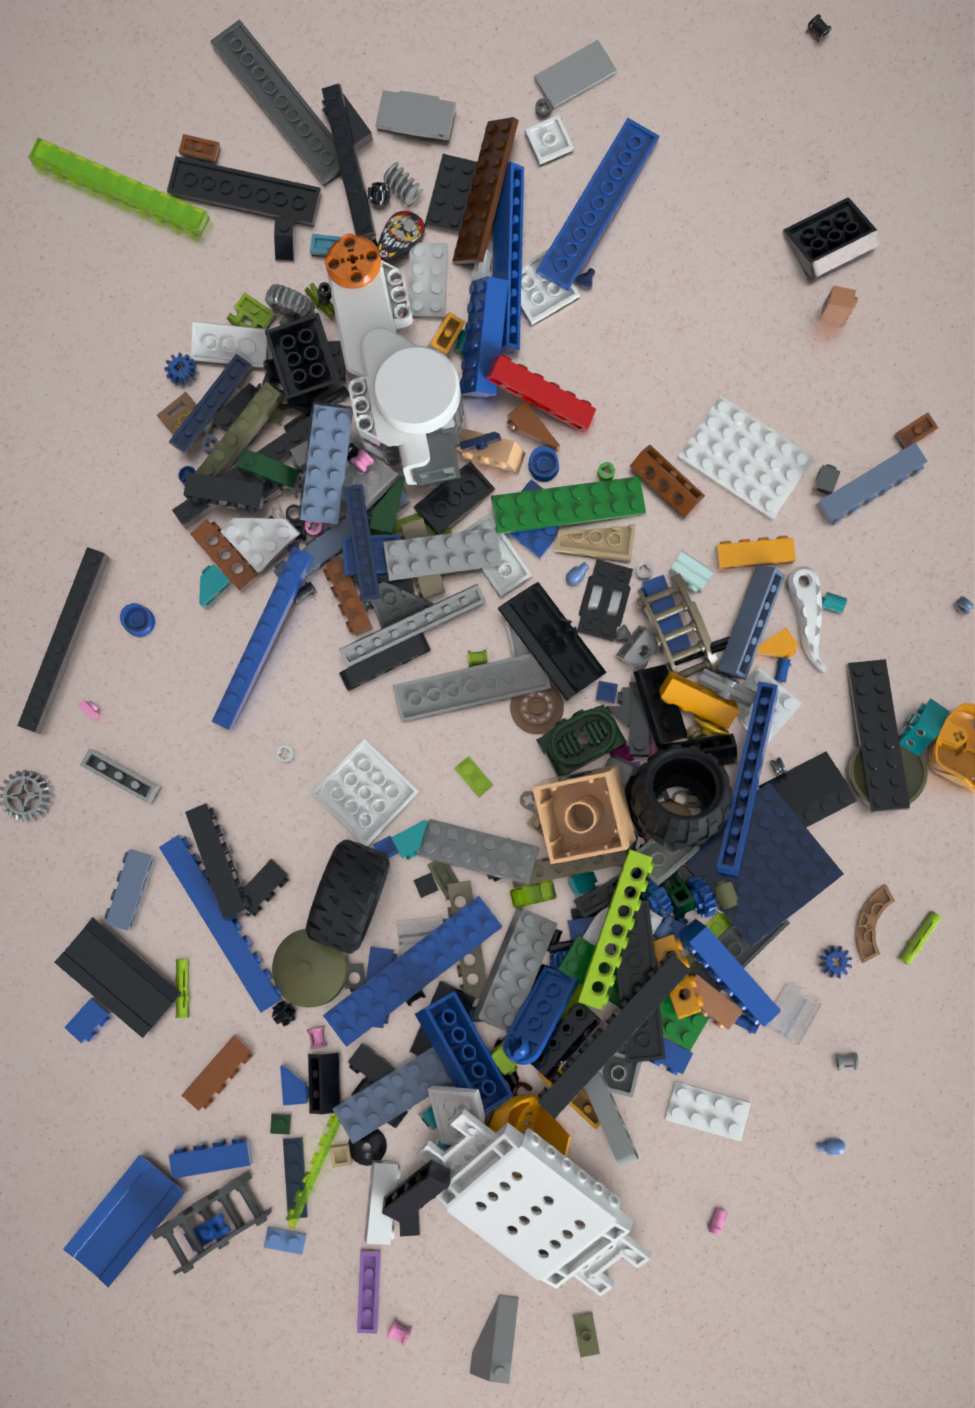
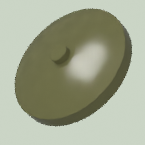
(914, 769)
(308, 971)

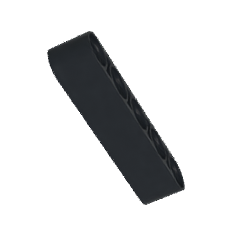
(384, 661)

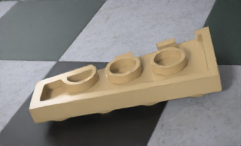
(598, 542)

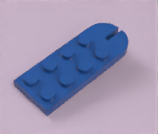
(539, 1016)

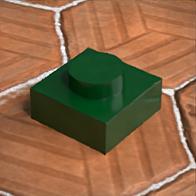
(280, 1123)

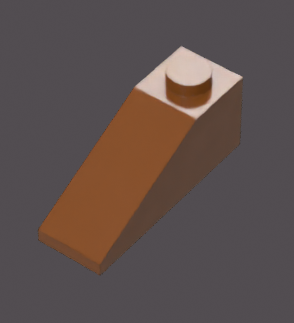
(530, 426)

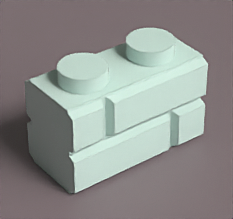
(692, 572)

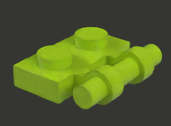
(253, 310)

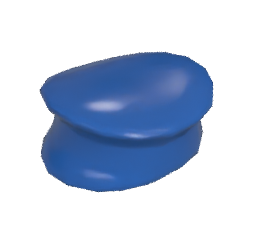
(543, 463)
(137, 619)

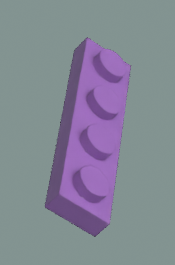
(368, 1292)

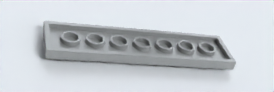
(470, 687)

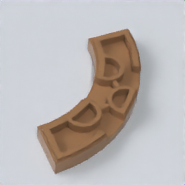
(866, 922)

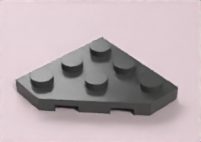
(396, 604)

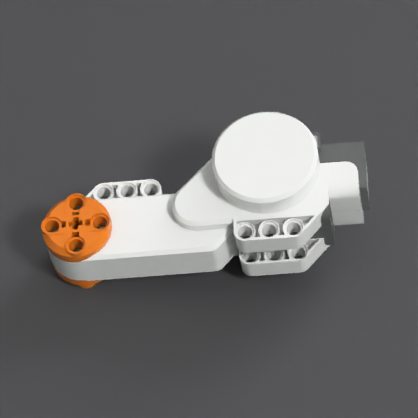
(407, 388)

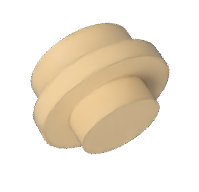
(694, 732)

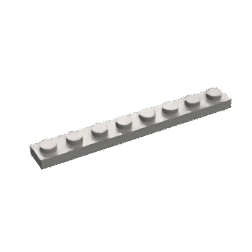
(412, 625)

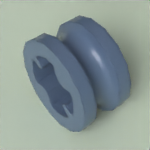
(964, 605)

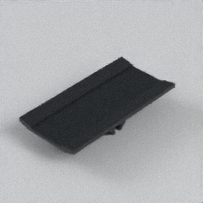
(552, 640)
(118, 977)

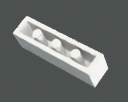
(382, 1181)

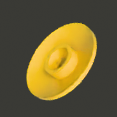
(709, 728)

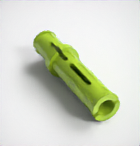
(933, 920)
(182, 985)

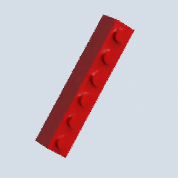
(540, 393)

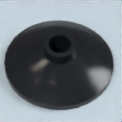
(376, 1152)

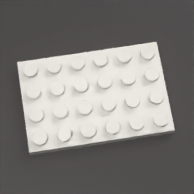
(745, 457)

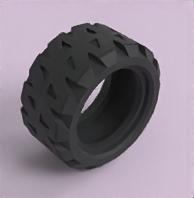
(347, 896)

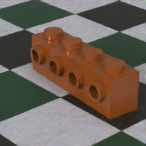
(350, 601)

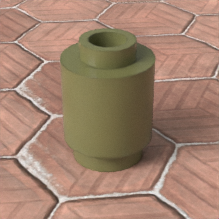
(725, 894)

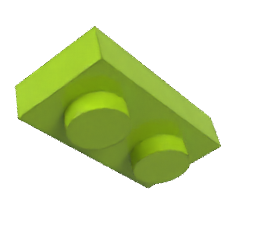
(473, 776)

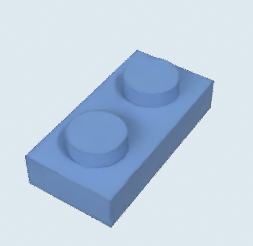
(285, 1240)

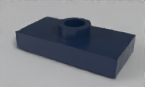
(480, 442)

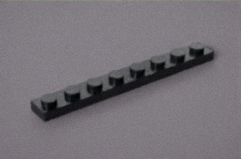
(348, 160)

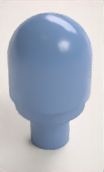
(576, 574)
(664, 928)
(832, 1146)

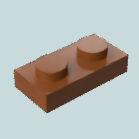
(199, 148)
(916, 430)

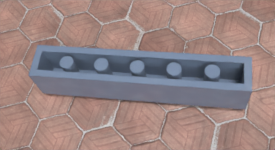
(871, 483)
(751, 622)

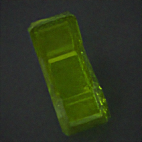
(533, 894)

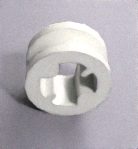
(648, 566)
(279, 752)

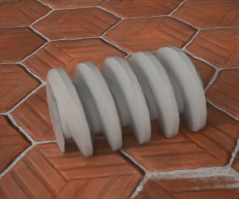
(401, 184)

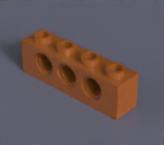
(676, 480)
(203, 534)

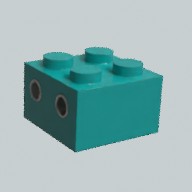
(923, 726)

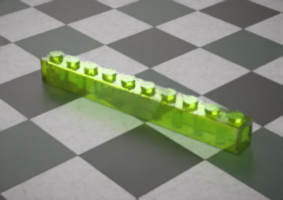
(118, 187)

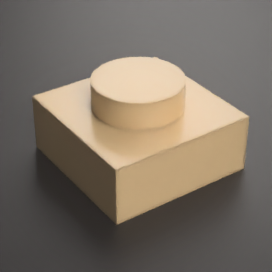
(340, 1155)

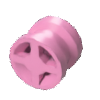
(362, 460)

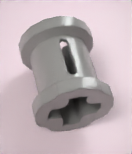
(847, 1061)

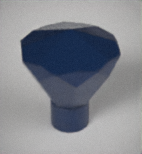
(586, 279)

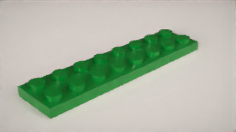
(568, 505)
(682, 1031)

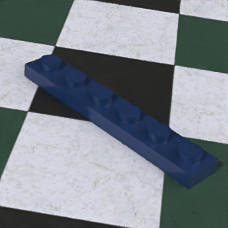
(210, 403)
(361, 542)

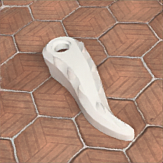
(808, 608)

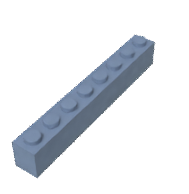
(329, 544)

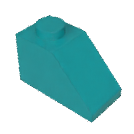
(212, 584)
(410, 840)
(582, 882)

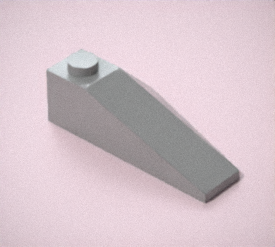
(494, 1349)

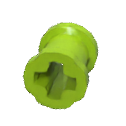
(477, 658)

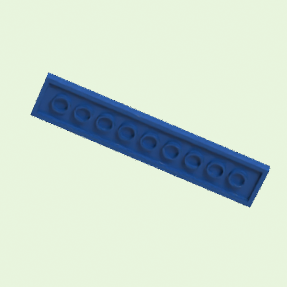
(597, 204)
(412, 971)

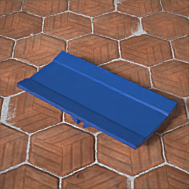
(124, 1220)

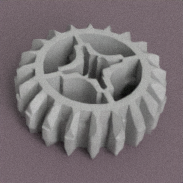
(289, 302)
(25, 788)

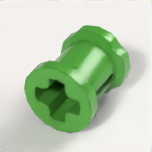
(606, 465)

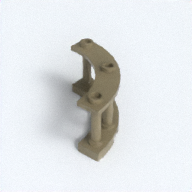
(696, 625)

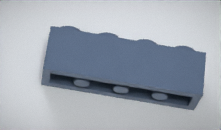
(129, 889)

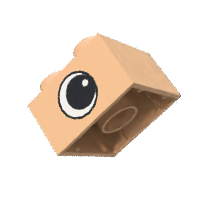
(584, 814)

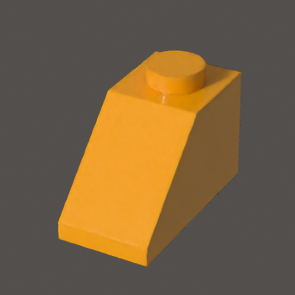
(778, 645)

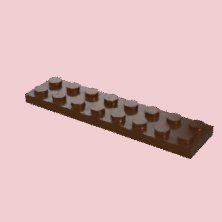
(485, 191)

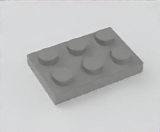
(665, 859)

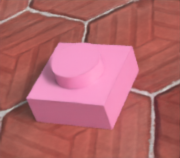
(90, 709)

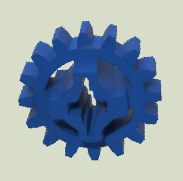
(703, 896)
(658, 898)

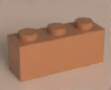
(838, 305)
(714, 1004)

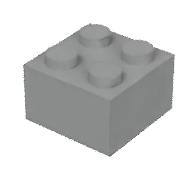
(621, 1075)

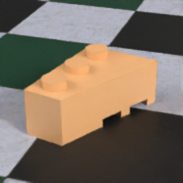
(501, 454)

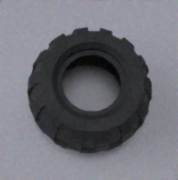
(685, 769)

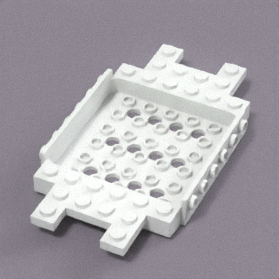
(487, 1158)

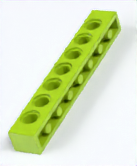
(587, 995)

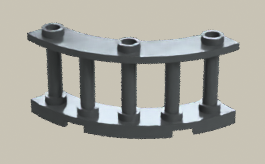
(202, 1208)

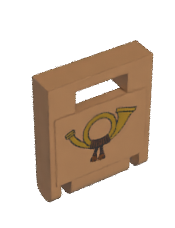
(176, 421)

